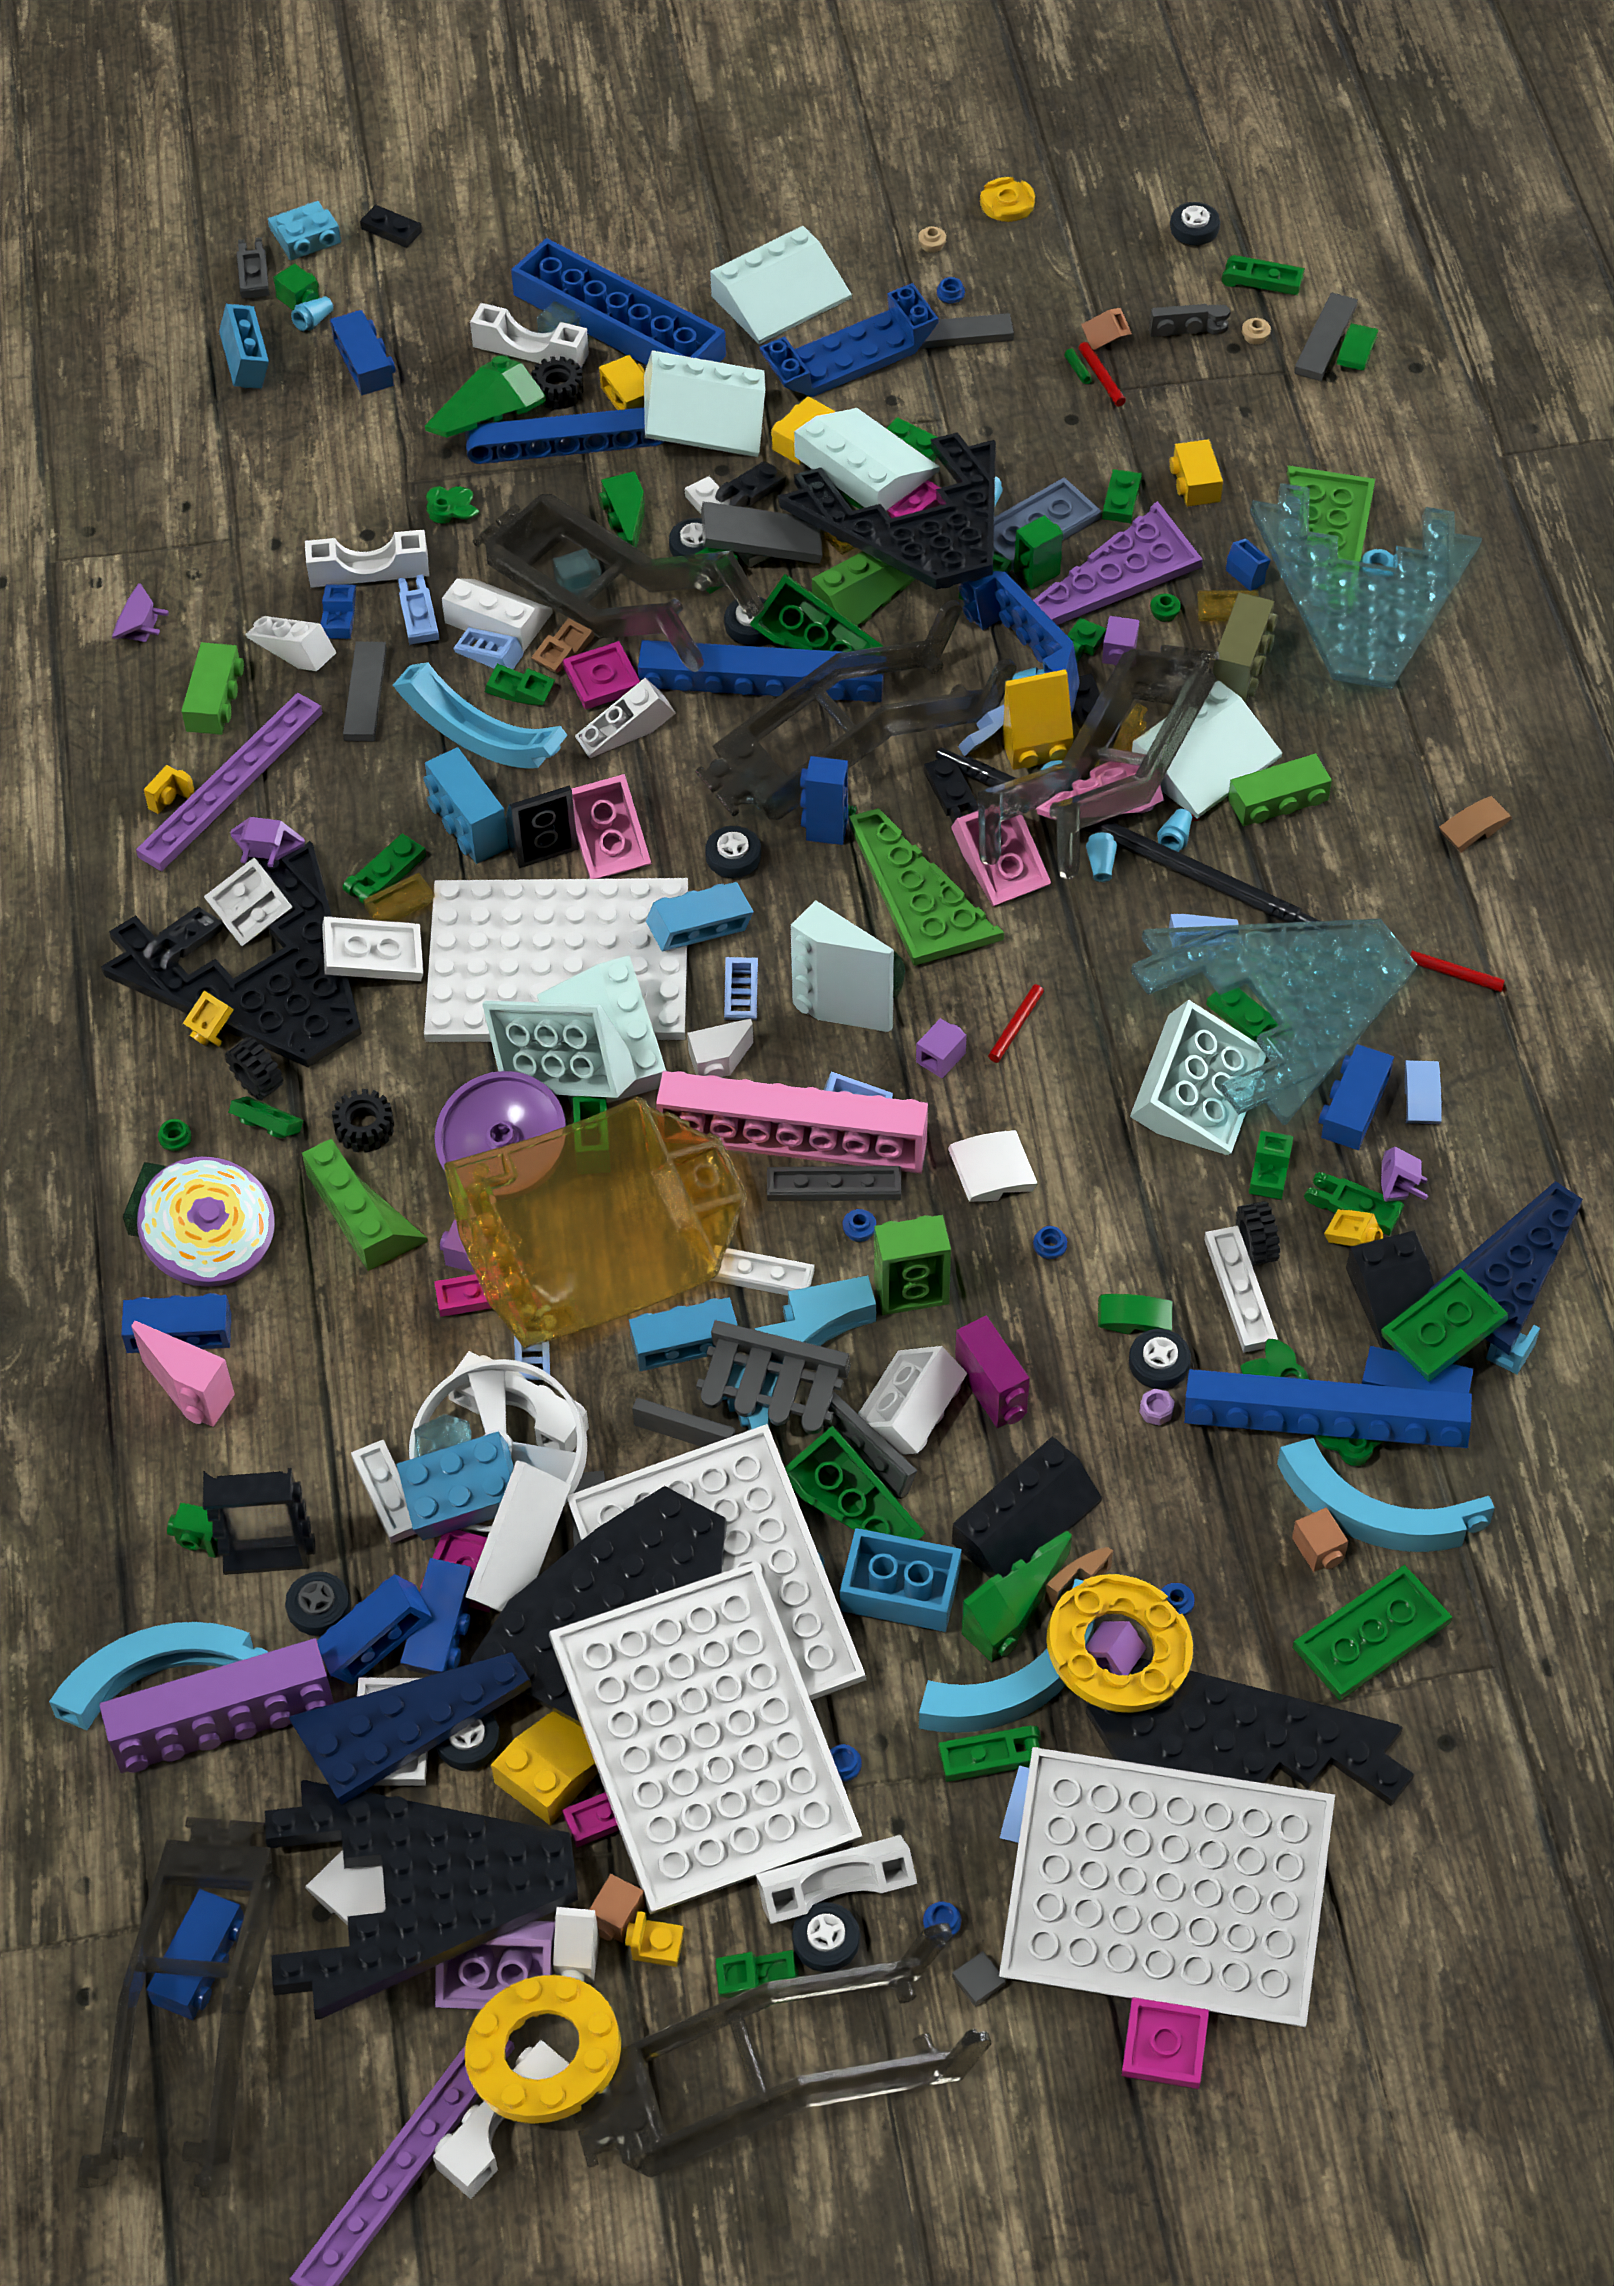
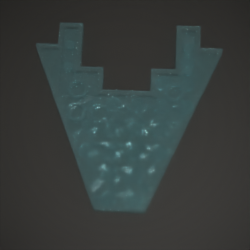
(1362, 613)
(1313, 978)

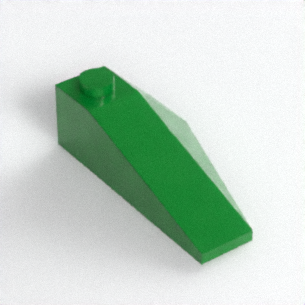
(489, 393)
(804, 621)
(846, 1489)
(1003, 1606)

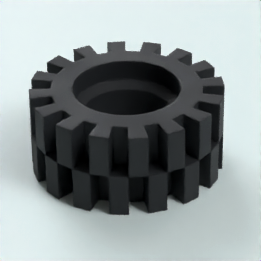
(559, 371)
(254, 1068)
(363, 1105)
(1258, 1232)

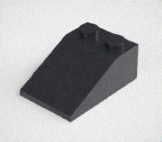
(541, 827)
(1389, 1278)

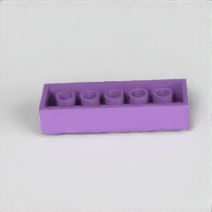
(215, 1706)

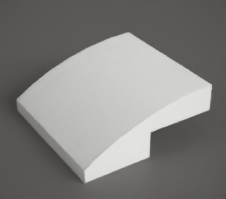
(248, 901)
(992, 1165)
(349, 1889)

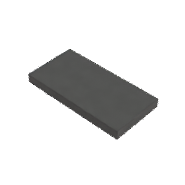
(760, 532)

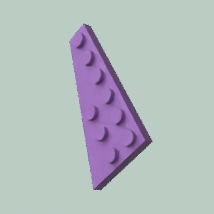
(1124, 565)

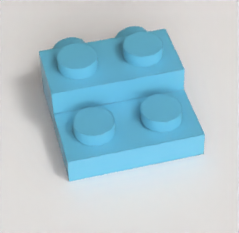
(305, 230)

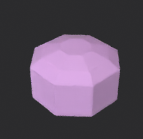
(1156, 1407)

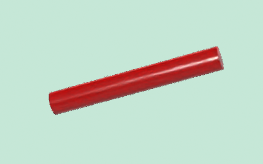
(1102, 374)
(1458, 971)
(1015, 1023)

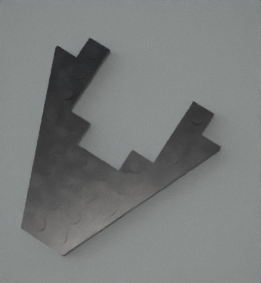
(931, 545)
(279, 1001)

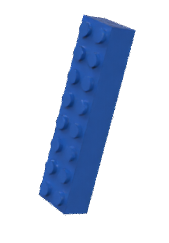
(613, 306)

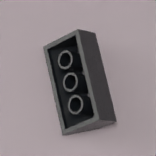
(1026, 1510)

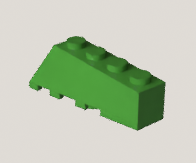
(859, 586)
(364, 1217)

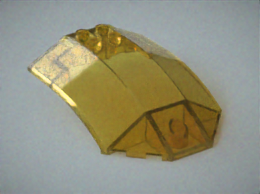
(595, 1218)

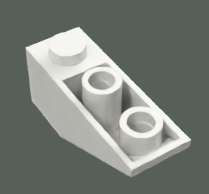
(294, 641)
(629, 718)

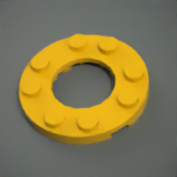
(1135, 1600)
(551, 2097)

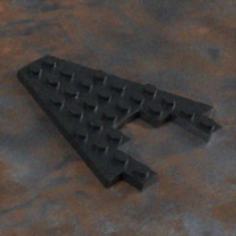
(1250, 1733)
(446, 1881)

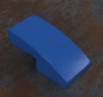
(338, 610)

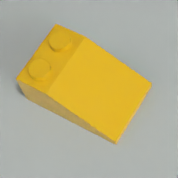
(1037, 719)
(546, 1766)

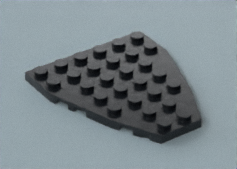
(629, 1558)

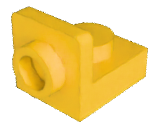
(166, 786)
(207, 1019)
(1353, 1228)
(654, 1941)

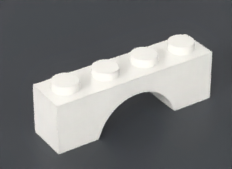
(498, 332)
(334, 564)
(553, 1417)
(869, 1867)
(467, 2154)

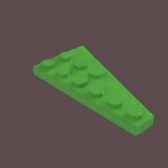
(1337, 506)
(920, 897)

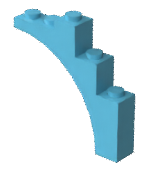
(813, 1318)

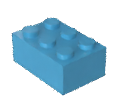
(466, 805)
(456, 1485)
(900, 1579)

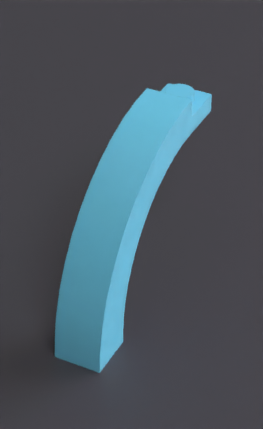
(471, 727)
(1374, 1520)
(141, 1655)
(995, 1702)

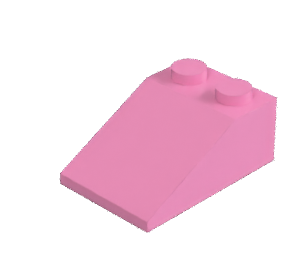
(608, 828)
(1018, 867)
(188, 1374)

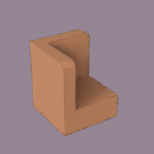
(1106, 328)

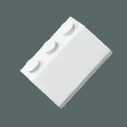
(493, 610)
(913, 1397)

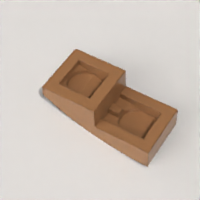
(567, 642)
(1475, 821)
(1087, 1566)

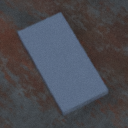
(1058, 502)

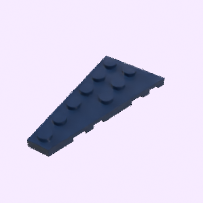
(1519, 1258)
(386, 1729)

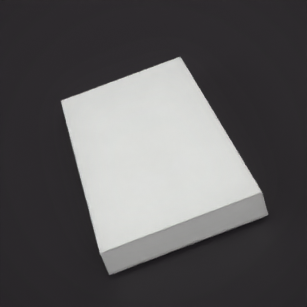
(518, 1536)

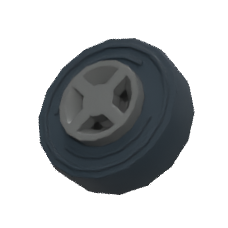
(312, 1591)

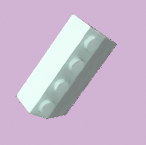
(779, 285)
(703, 403)
(862, 457)
(1219, 747)
(840, 971)
(620, 996)
(561, 1045)
(1186, 1076)

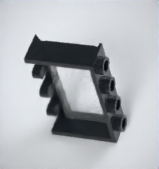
(259, 1521)

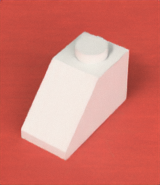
(720, 1048)
(576, 1943)

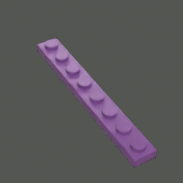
(229, 782)
(390, 2178)

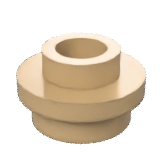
(932, 239)
(1256, 331)

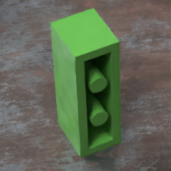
(212, 688)
(1279, 790)

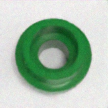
(1165, 607)
(172, 1128)

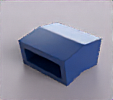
(1247, 564)

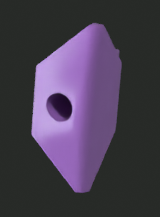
(138, 617)
(266, 839)
(1400, 1174)

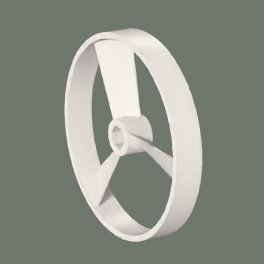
(488, 1386)

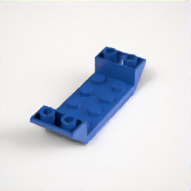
(856, 348)
(1001, 598)

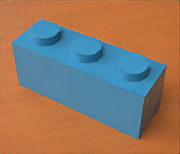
(243, 346)
(699, 916)
(677, 1333)

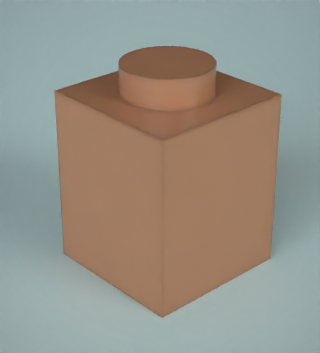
(1320, 1540)
(616, 1907)

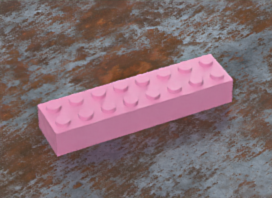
(800, 1120)

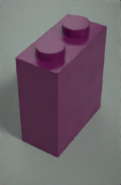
(992, 1372)

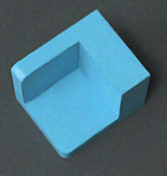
(1518, 1354)

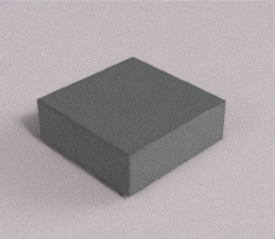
(978, 1978)

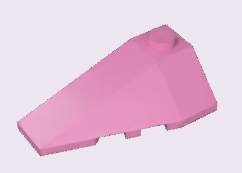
(1101, 776)

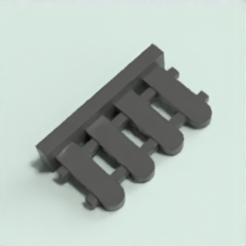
(762, 1349)

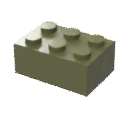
(1244, 644)

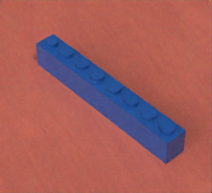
(747, 671)
(1328, 1408)

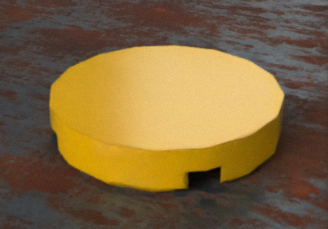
(1007, 199)

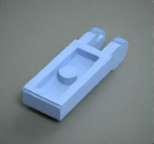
(418, 612)

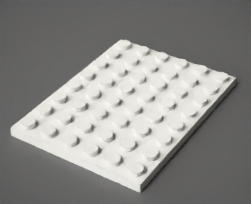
(534, 933)
(764, 1524)
(704, 1737)
(1168, 1886)

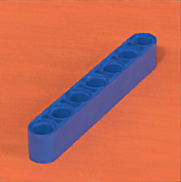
(558, 436)

